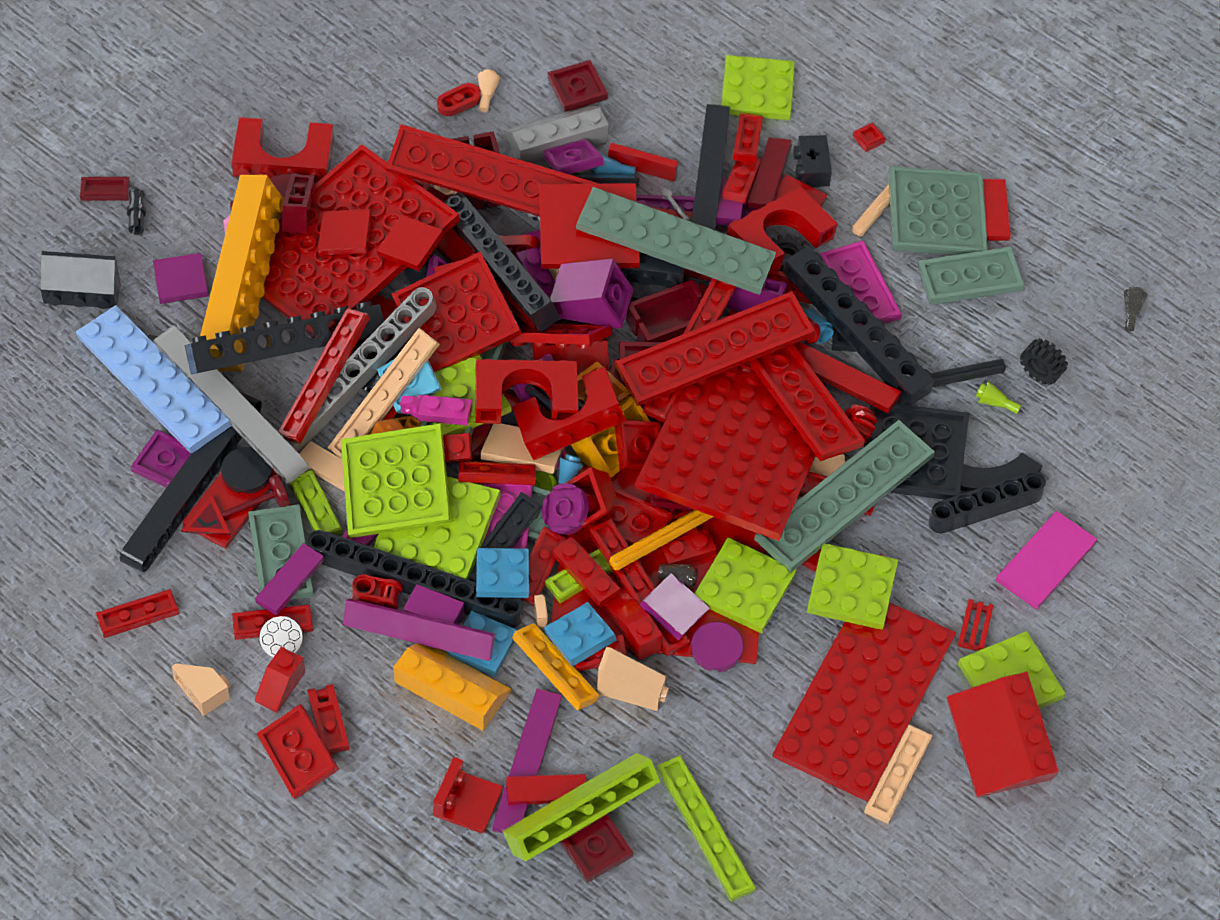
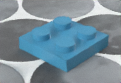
(502, 573)
(580, 634)
(502, 643)

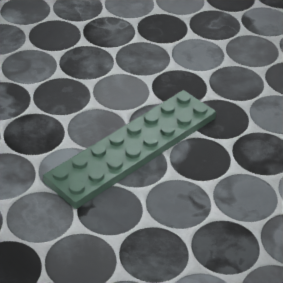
(676, 240)
(848, 494)

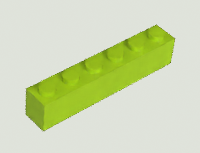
(581, 806)

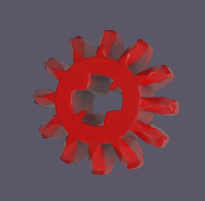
(862, 419)

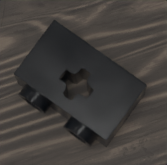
(813, 160)

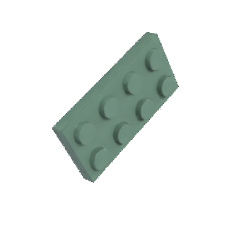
(970, 275)
(275, 539)

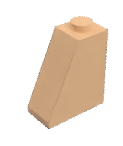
(630, 681)

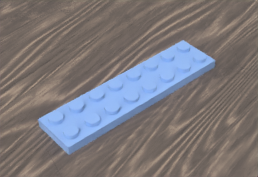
(153, 379)

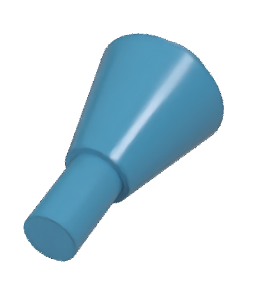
(613, 166)
(569, 468)

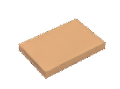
(507, 446)

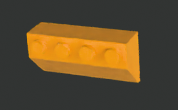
(450, 684)

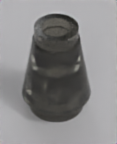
(683, 572)

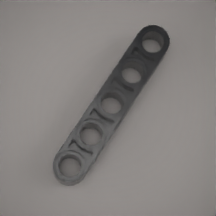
(994, 494)

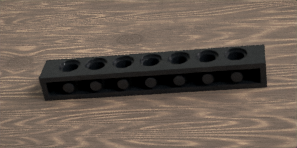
(503, 264)
(859, 337)
(199, 350)

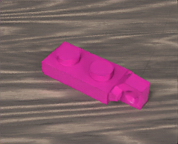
(438, 409)

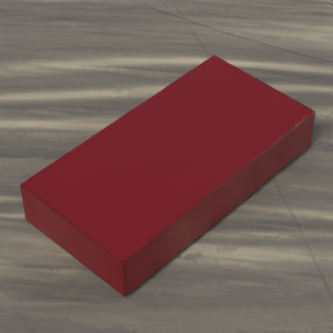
(104, 188)

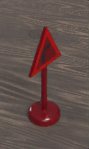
(211, 521)

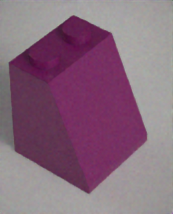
(592, 293)

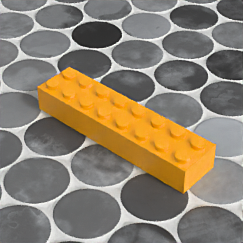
(243, 261)

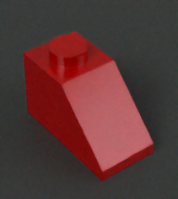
(280, 679)

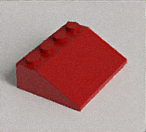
(1002, 735)

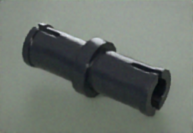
(136, 211)

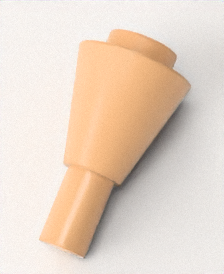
(488, 82)

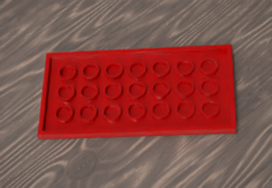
(864, 700)

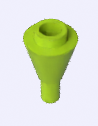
(992, 396)

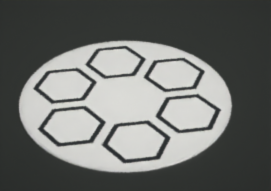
(280, 632)

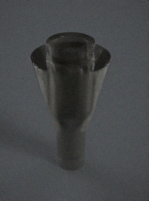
(1134, 301)

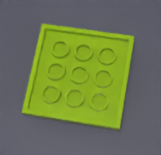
(395, 480)
(448, 545)

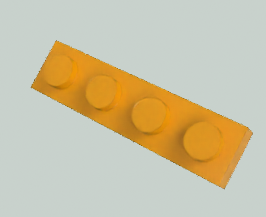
(555, 666)

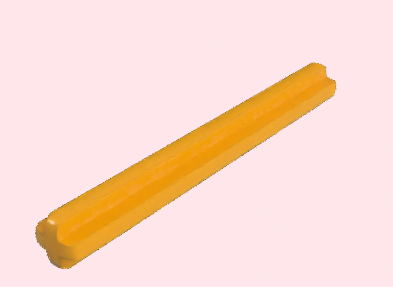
(658, 539)

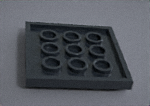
(944, 433)

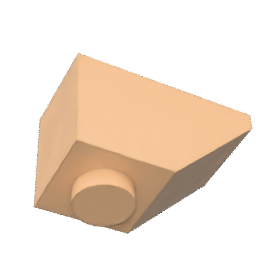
(202, 686)

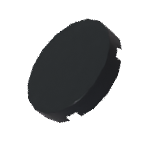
(245, 471)

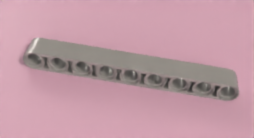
(367, 367)
(236, 408)

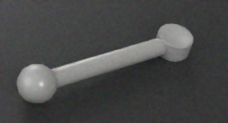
(667, 194)

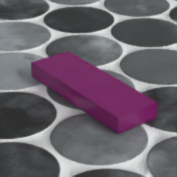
(727, 209)
(289, 579)

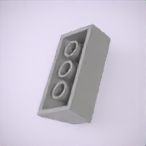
(533, 138)

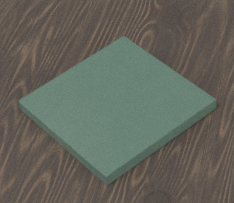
(937, 211)

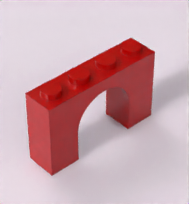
(251, 159)
(793, 210)
(497, 376)
(598, 414)

